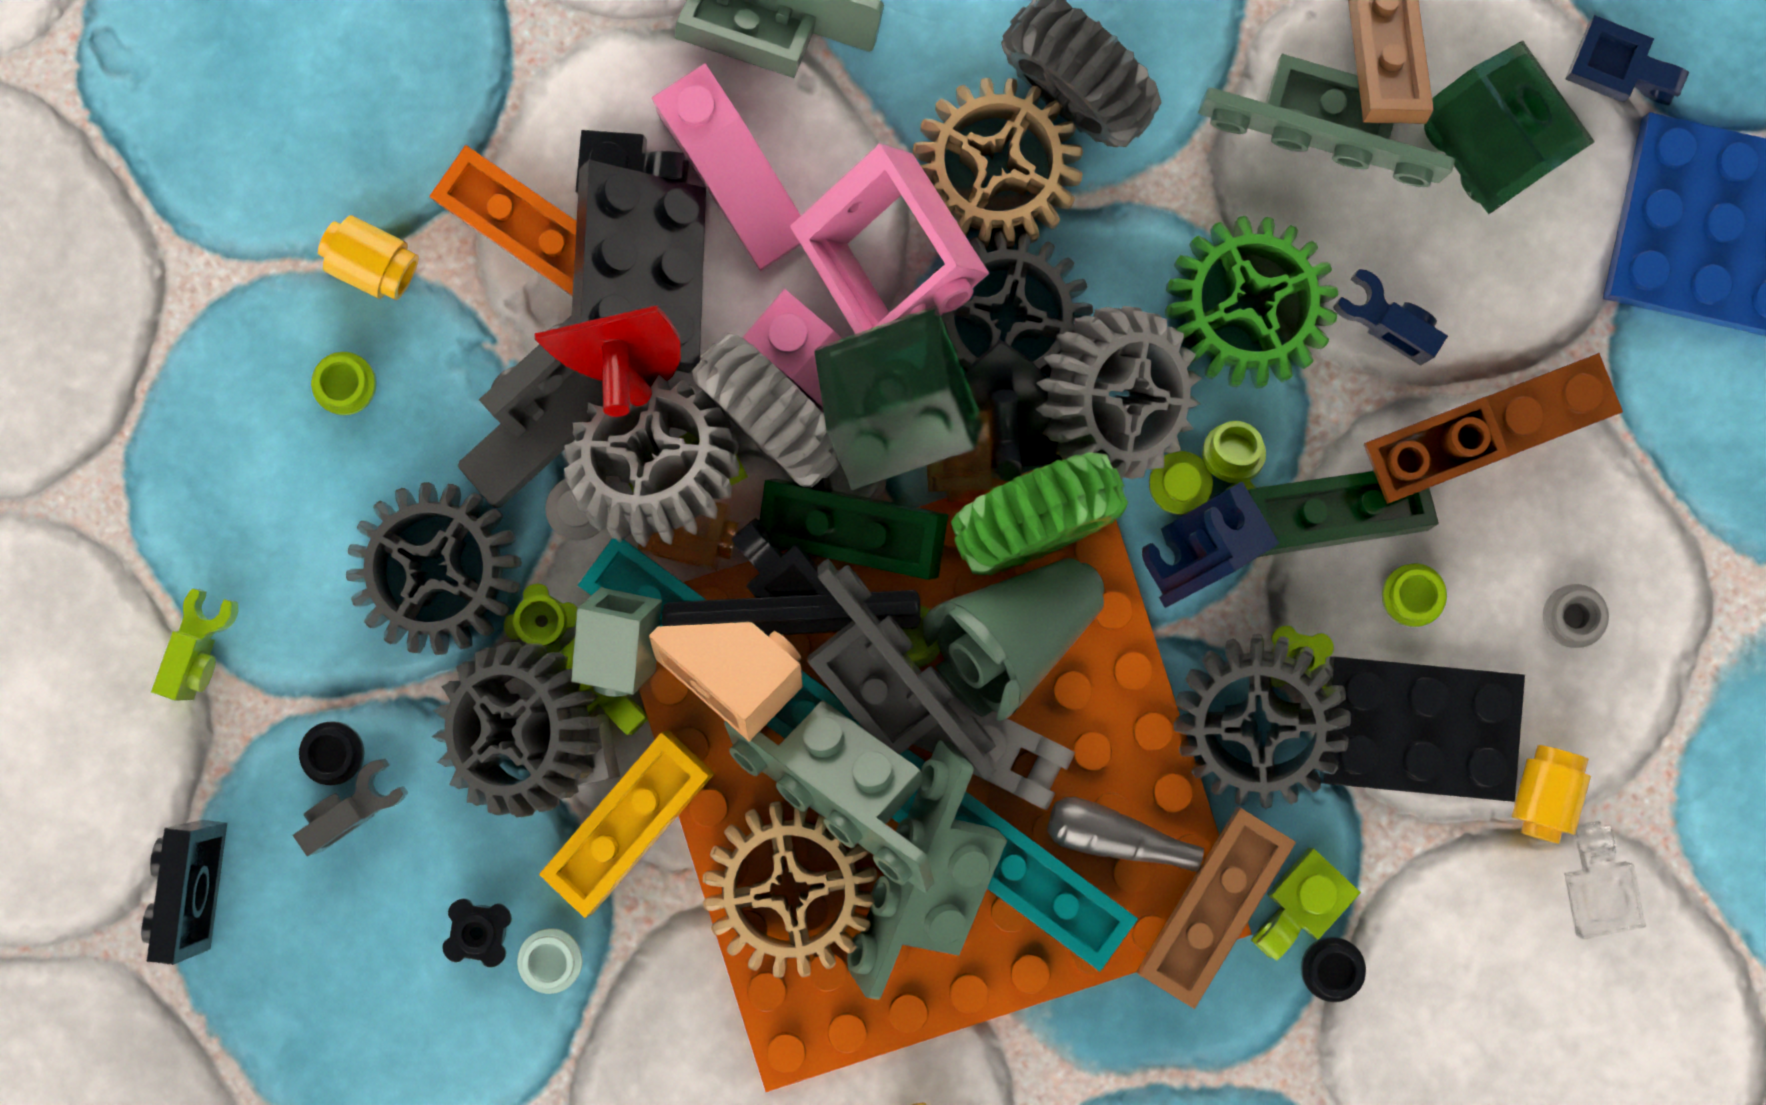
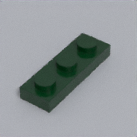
(1339, 512)
(855, 528)

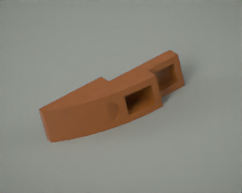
(1492, 428)

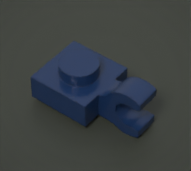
(1616, 61)
(1403, 328)

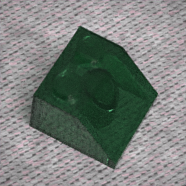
(1505, 127)
(896, 398)

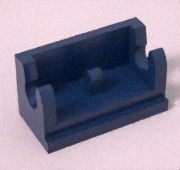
(1209, 544)

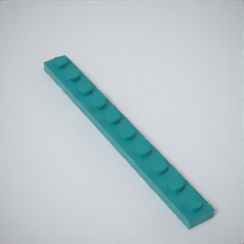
(1025, 874)

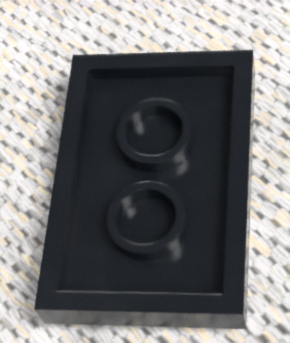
(640, 250)
(1429, 729)

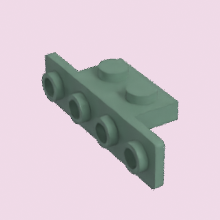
(777, 31)
(1323, 111)
(847, 780)
(962, 866)

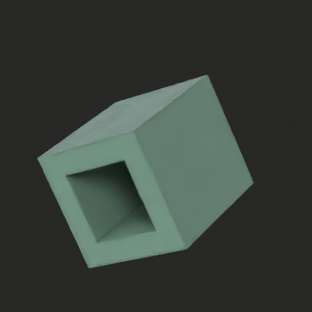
(614, 641)

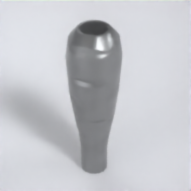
(1106, 832)

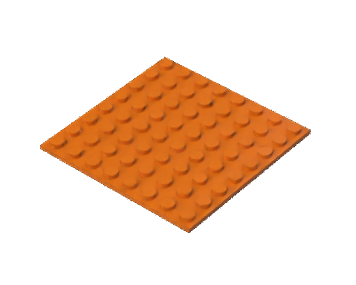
(1099, 700)

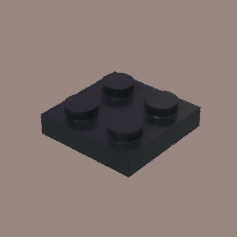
(186, 891)

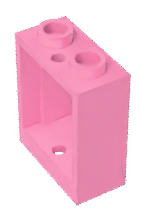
(858, 201)

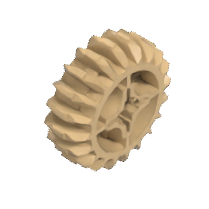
(1022, 176)
(799, 942)

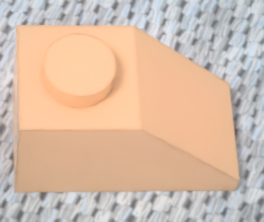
(732, 669)

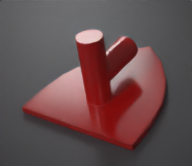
(621, 351)

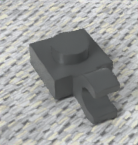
(336, 818)

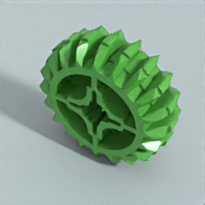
(1301, 279)
(1039, 513)

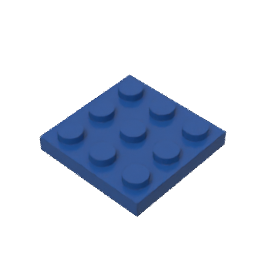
(1694, 225)

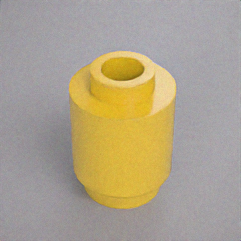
(367, 258)
(1551, 794)

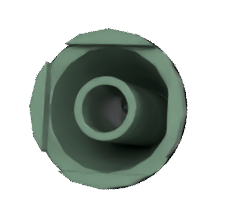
(1012, 633)

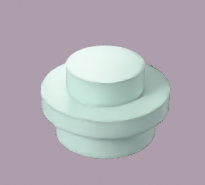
(549, 961)

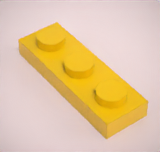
(626, 823)

